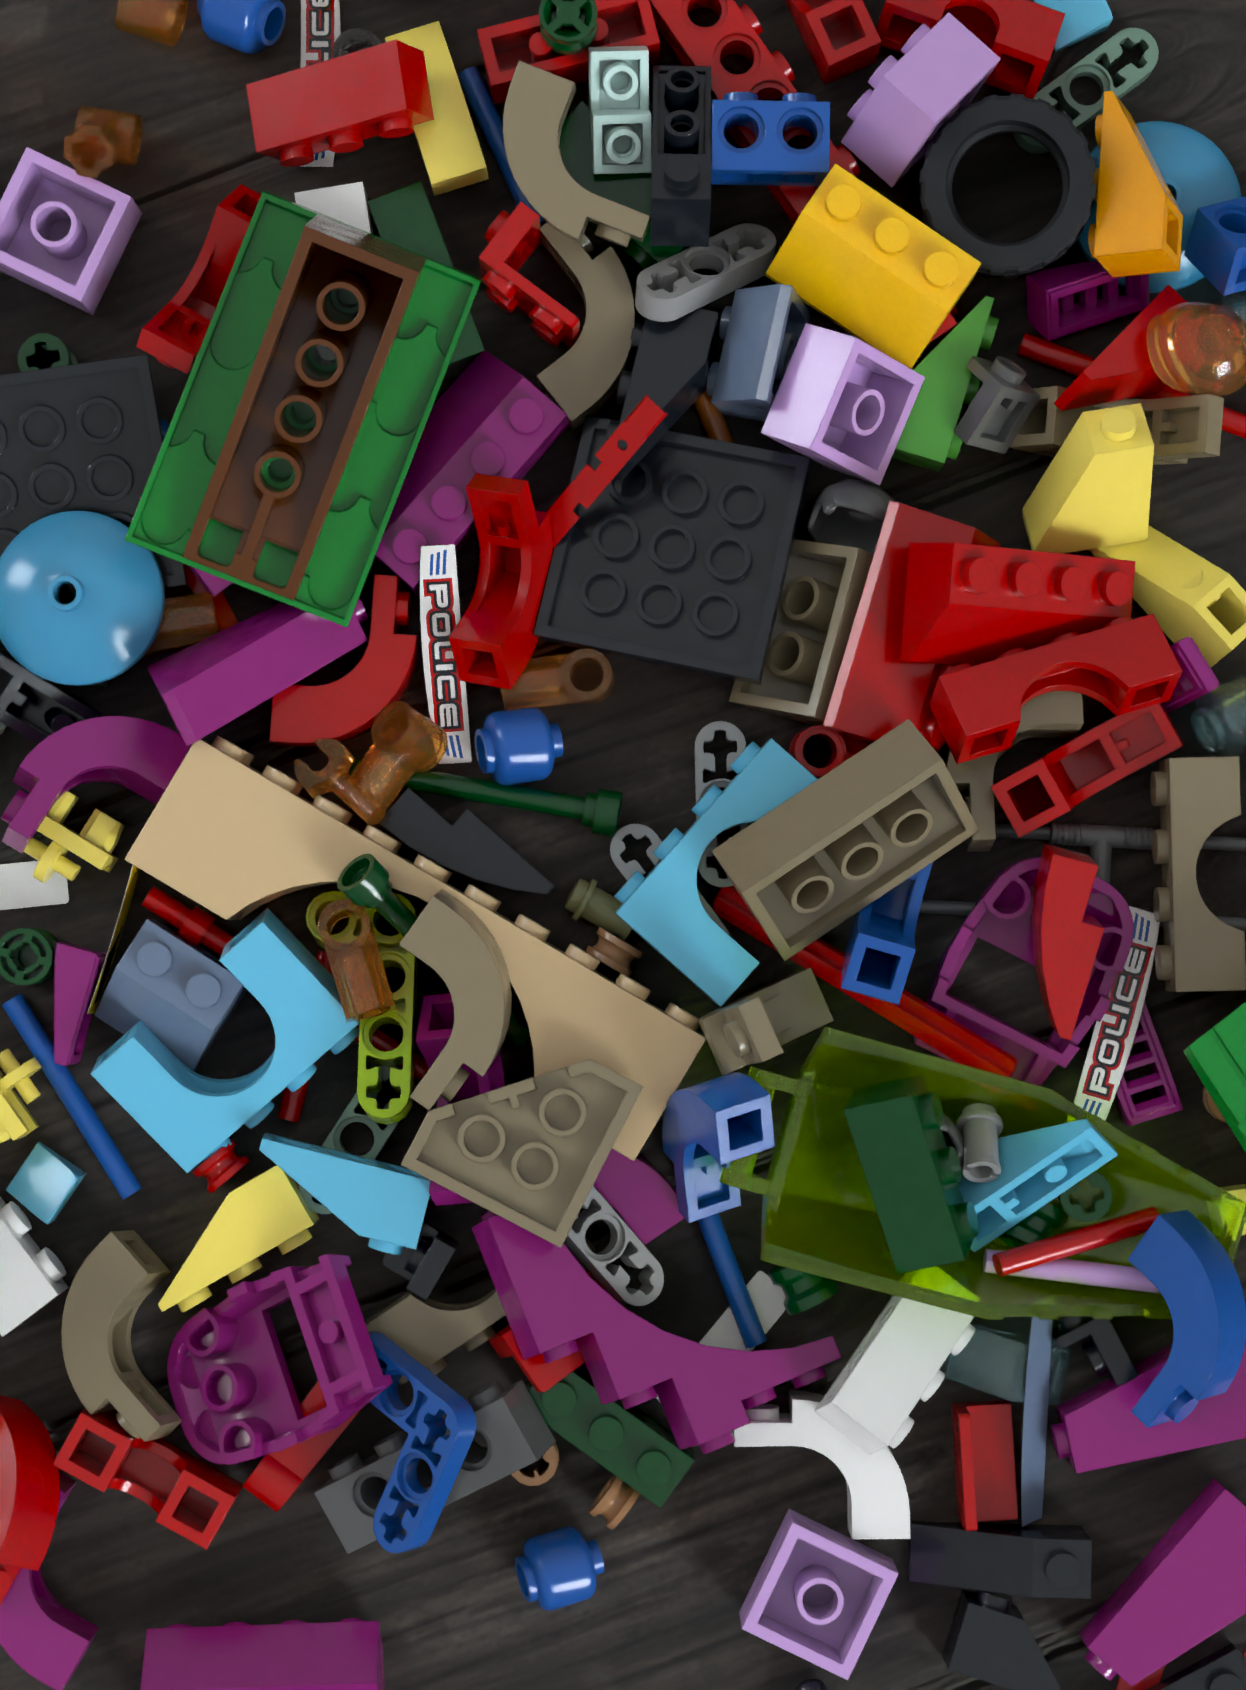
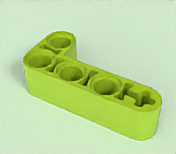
(403, 1015)

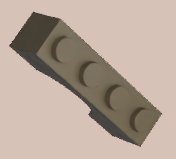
(1197, 946)
(436, 1328)

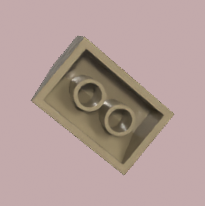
(809, 632)

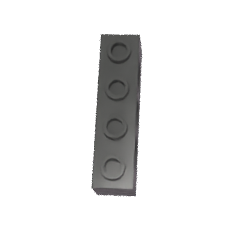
(514, 1439)

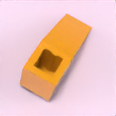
(1136, 213)

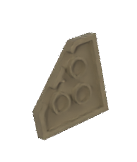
(528, 1145)

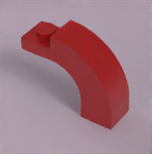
(180, 327)
(515, 556)
(355, 700)
(1085, 766)
(26, 1490)

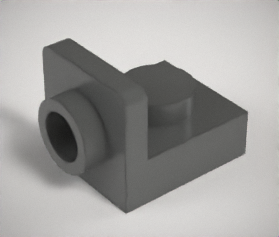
(999, 405)

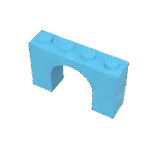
(667, 904)
(198, 1113)

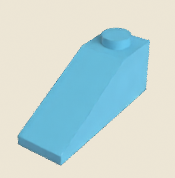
(1034, 1172)
(364, 1193)

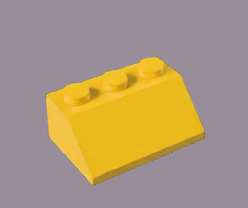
(872, 267)

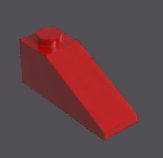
(1123, 366)

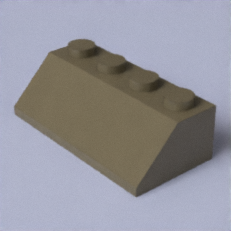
(847, 839)

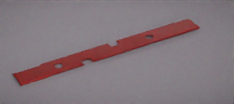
(592, 482)

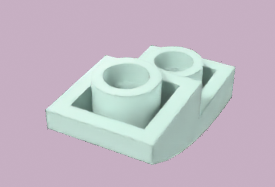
(619, 109)

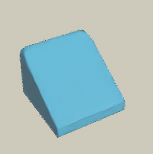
(1081, 19)
(45, 1183)

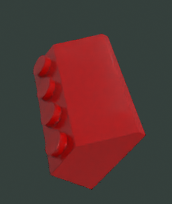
(988, 599)
(873, 685)

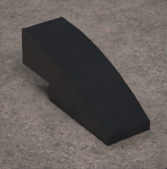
(463, 847)

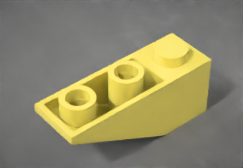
(1185, 593)
(248, 1224)

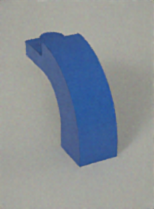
(884, 941)
(709, 1129)
(1205, 1312)

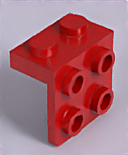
(510, 245)

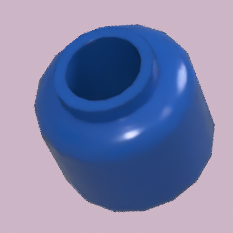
(243, 24)
(518, 746)
(559, 1568)

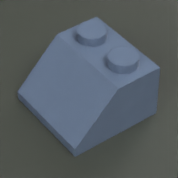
(757, 348)
(173, 990)

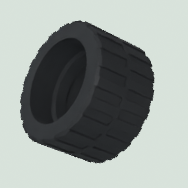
(1023, 117)

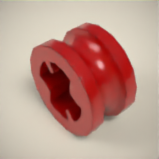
(221, 1166)

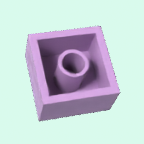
(916, 96)
(63, 230)
(842, 403)
(818, 1594)

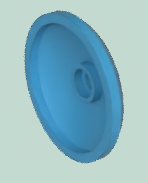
(1196, 177)
(114, 606)

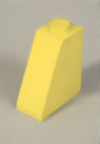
(1095, 485)

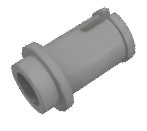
(980, 1130)

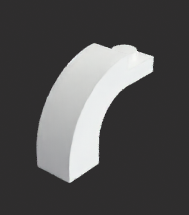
(874, 1482)

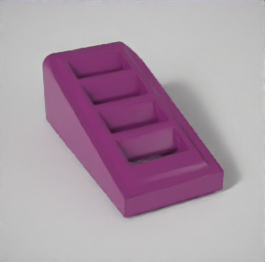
(1052, 299)
(1196, 677)
(75, 982)
(1168, 1101)

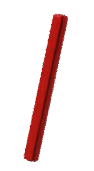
(911, 1013)

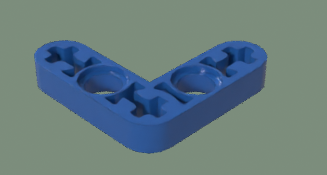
(424, 1426)

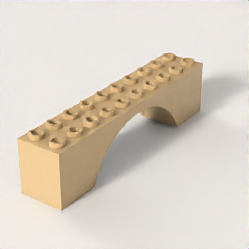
(250, 837)

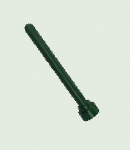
(595, 810)
(368, 884)

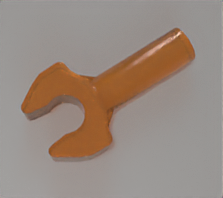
(336, 778)

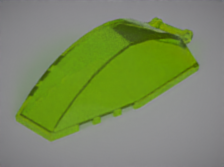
(826, 1223)

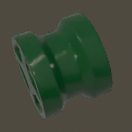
(575, 13)
(1036, 1226)
(802, 1288)

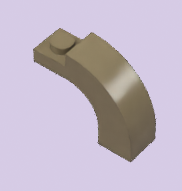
(532, 134)
(593, 366)
(1178, 425)
(1045, 716)
(477, 977)
(764, 1020)
(98, 1335)

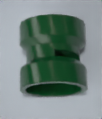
(35, 957)

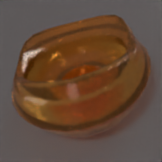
(1198, 348)

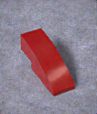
(1063, 935)

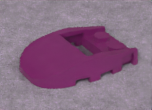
(1005, 920)
(234, 1376)

